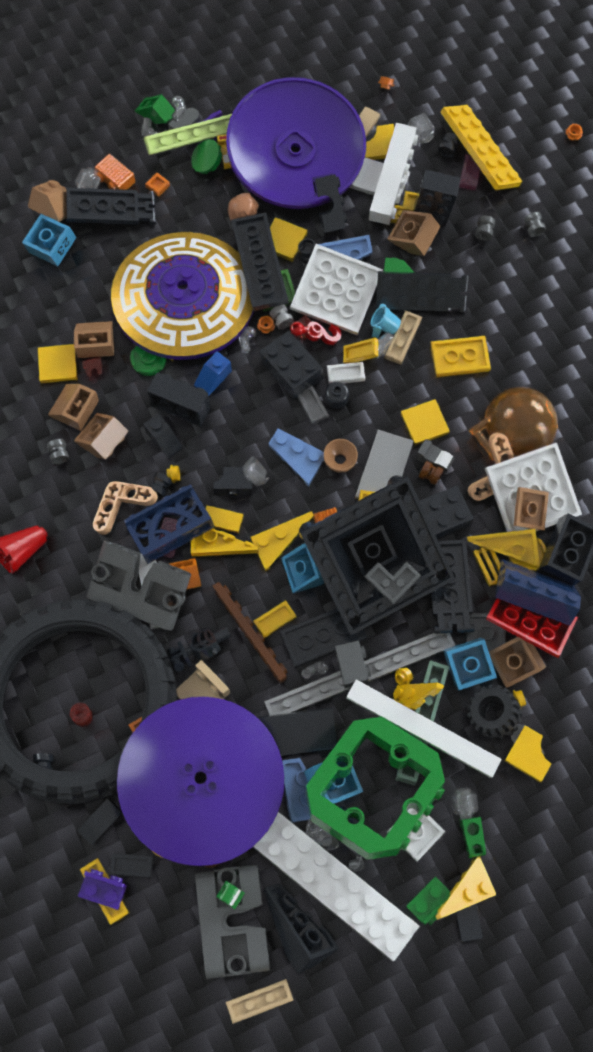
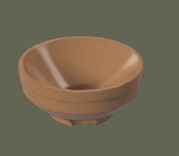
(344, 448)

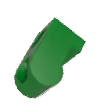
(473, 837)
(230, 895)

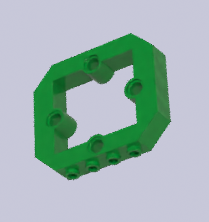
(359, 836)

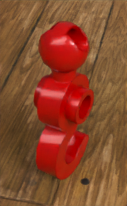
(315, 331)

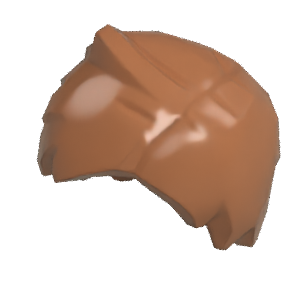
(242, 206)

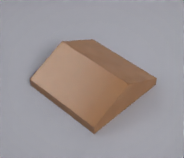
(531, 508)

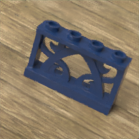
(169, 506)

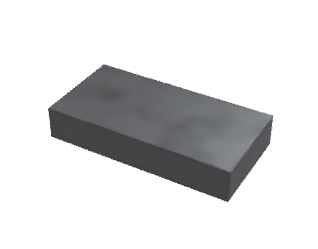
(312, 406)

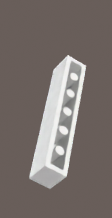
(392, 174)

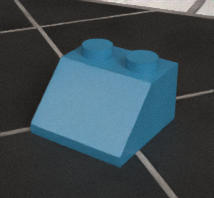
(301, 570)

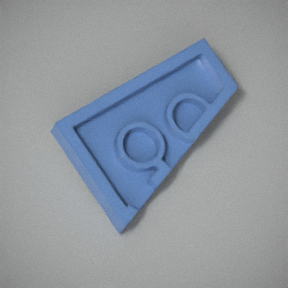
(354, 247)
(300, 456)
(295, 790)

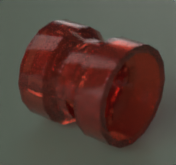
(83, 718)

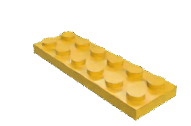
(481, 147)

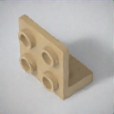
(203, 684)

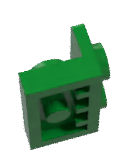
(428, 901)

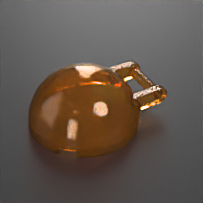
(522, 417)

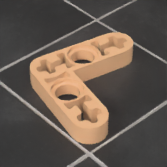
(497, 453)
(120, 496)

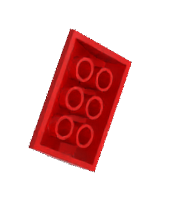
(531, 626)

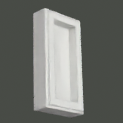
(346, 372)

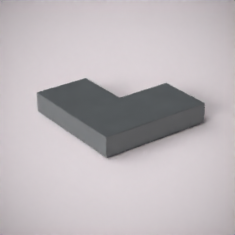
(392, 586)

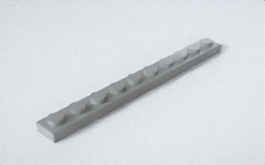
(379, 667)

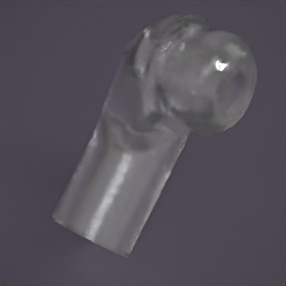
(244, 338)
(314, 668)

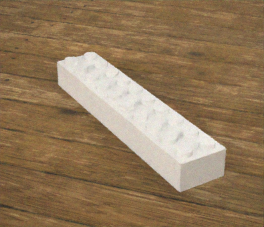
(336, 887)

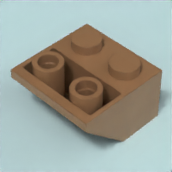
(94, 339)
(74, 405)

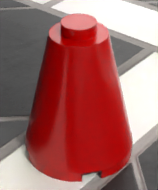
(20, 546)

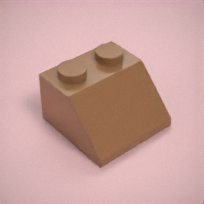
(49, 200)
(414, 232)
(101, 435)
(516, 661)

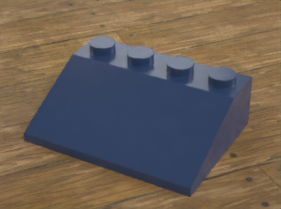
(537, 592)

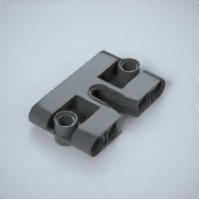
(119, 587)
(225, 943)

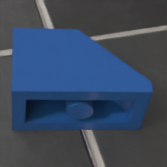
(213, 373)

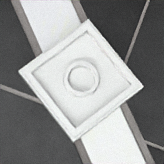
(424, 838)

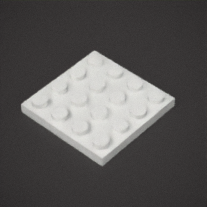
(336, 289)
(534, 470)

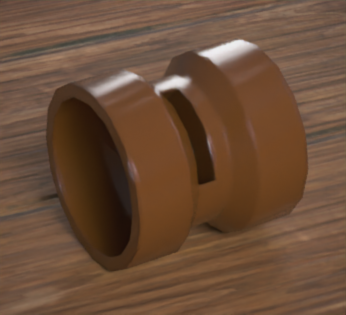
(431, 473)

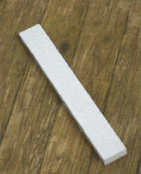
(424, 729)

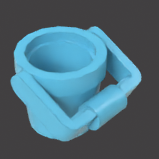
(384, 320)

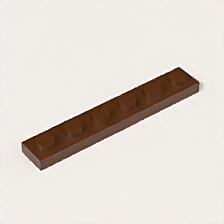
(255, 638)

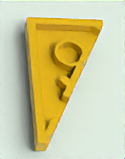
(277, 539)
(220, 543)
(516, 544)
(414, 694)
(471, 889)

